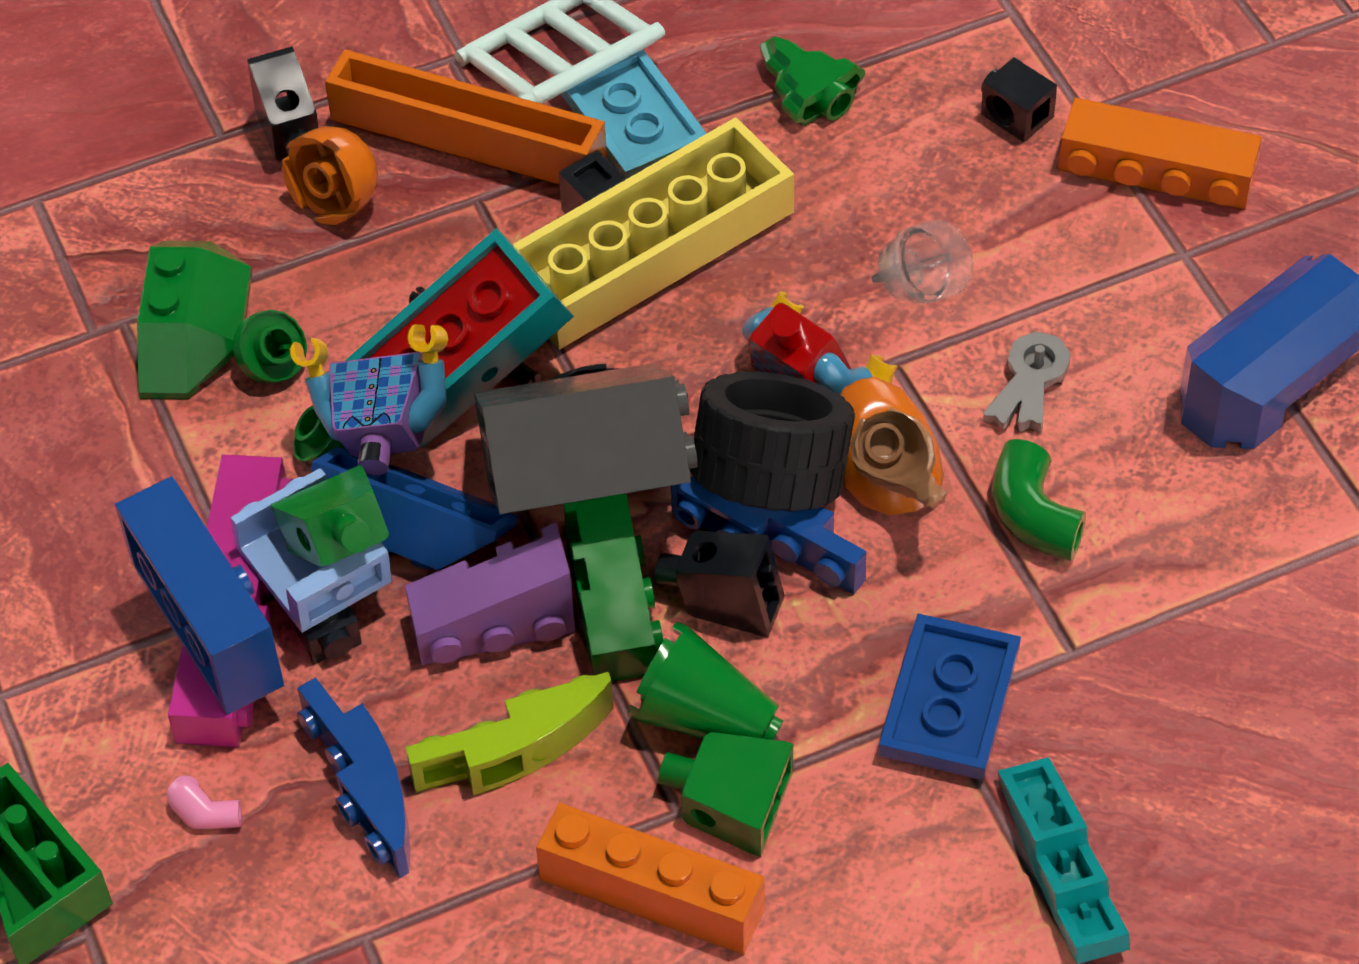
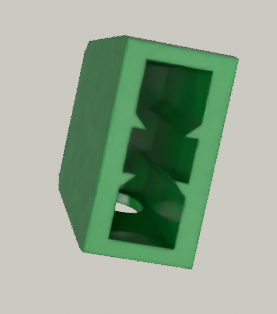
(336, 518)
(732, 787)

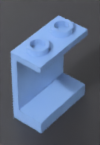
(300, 587)

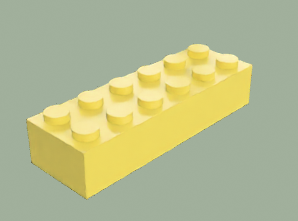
(659, 226)

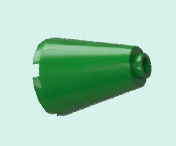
(700, 692)

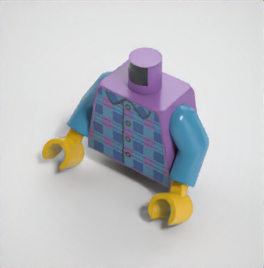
(378, 401)

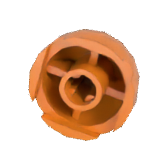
(330, 173)

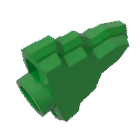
(810, 80)

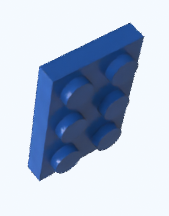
(949, 696)

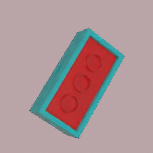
(493, 319)

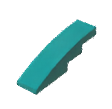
(1063, 860)

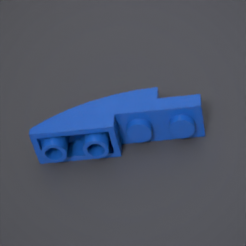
(794, 535)
(364, 774)

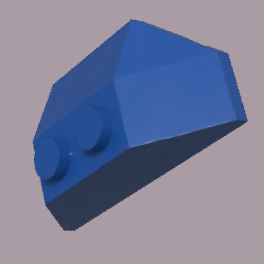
(424, 517)

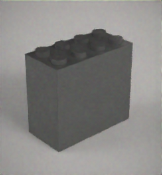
(584, 437)

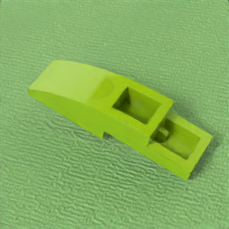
(536, 732)

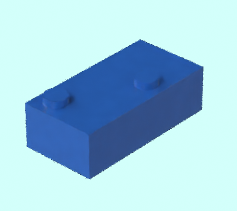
(201, 594)

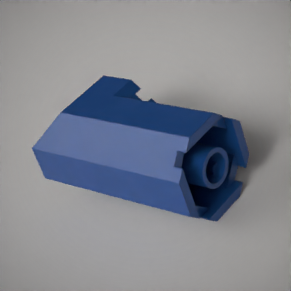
(1270, 353)

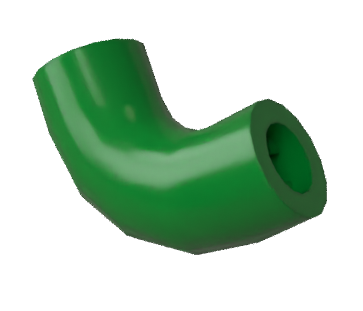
(1026, 508)

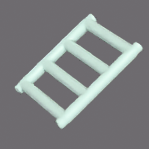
(564, 73)

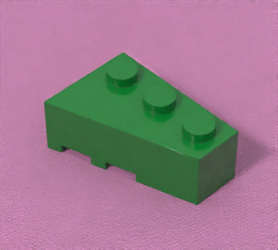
(610, 587)
(44, 874)

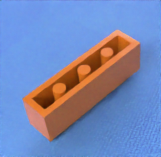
(1159, 153)
(651, 878)

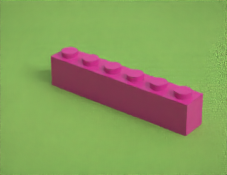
(193, 708)

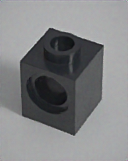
(1018, 99)
(586, 180)

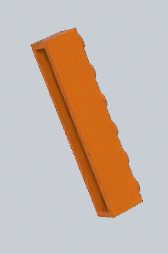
(460, 117)

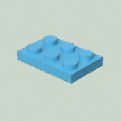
(640, 113)

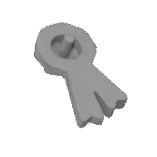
(1036, 364)

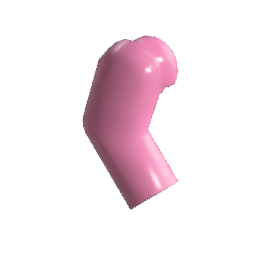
(198, 810)

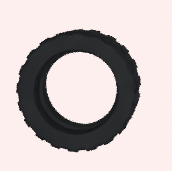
(772, 441)

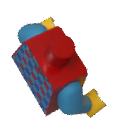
(797, 347)

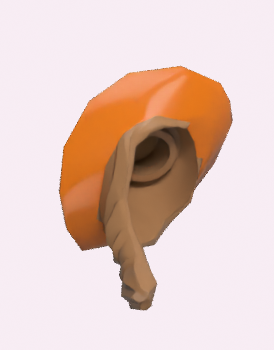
(891, 451)

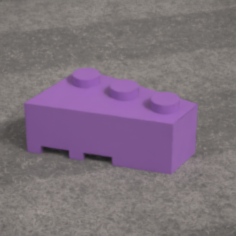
(494, 604)

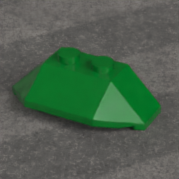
(188, 316)

